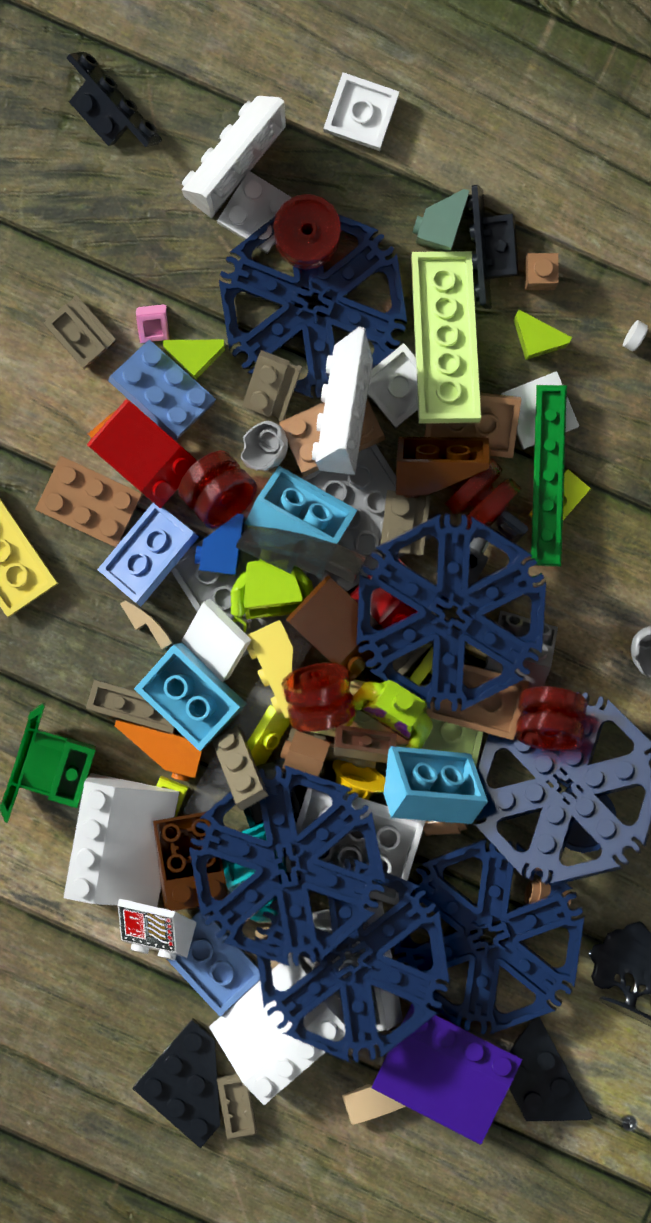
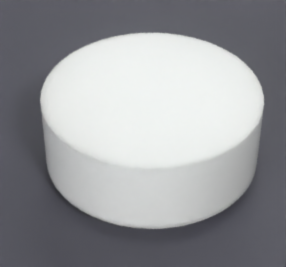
(635, 335)

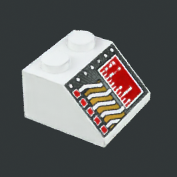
(155, 929)

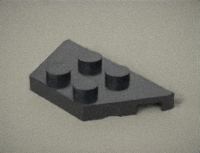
(542, 1080)

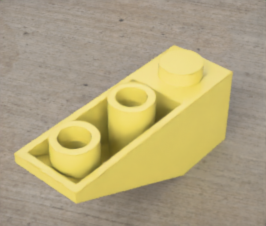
(275, 656)

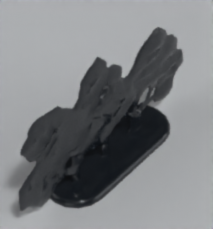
(622, 953)

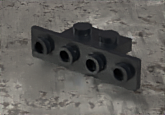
(106, 106)
(495, 246)

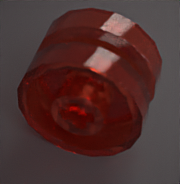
(302, 249)
(217, 488)
(483, 496)
(319, 697)
(551, 718)

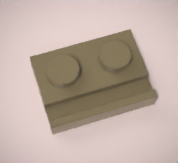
(80, 332)
(271, 385)
(402, 515)

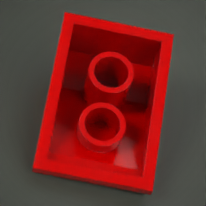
(142, 453)

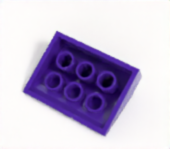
(448, 1076)

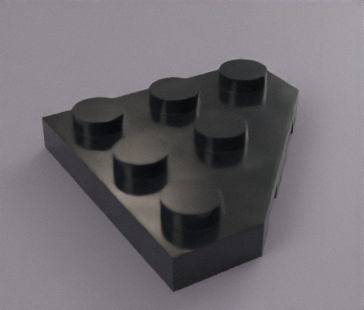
(185, 1083)

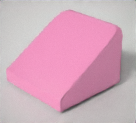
(152, 323)

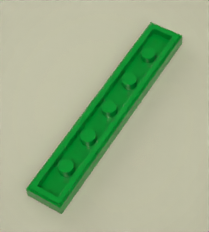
(548, 475)

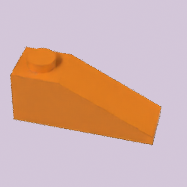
(168, 750)

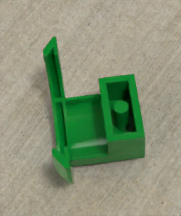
(48, 766)

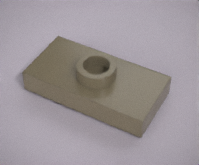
(236, 1107)

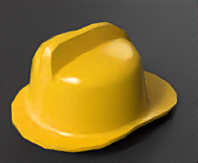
(361, 780)

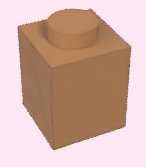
(541, 271)
(305, 753)

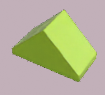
(538, 337)
(195, 355)

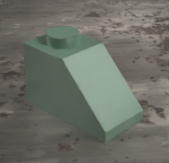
(440, 222)

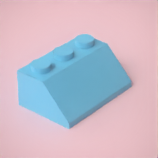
(300, 507)
(190, 696)
(433, 785)

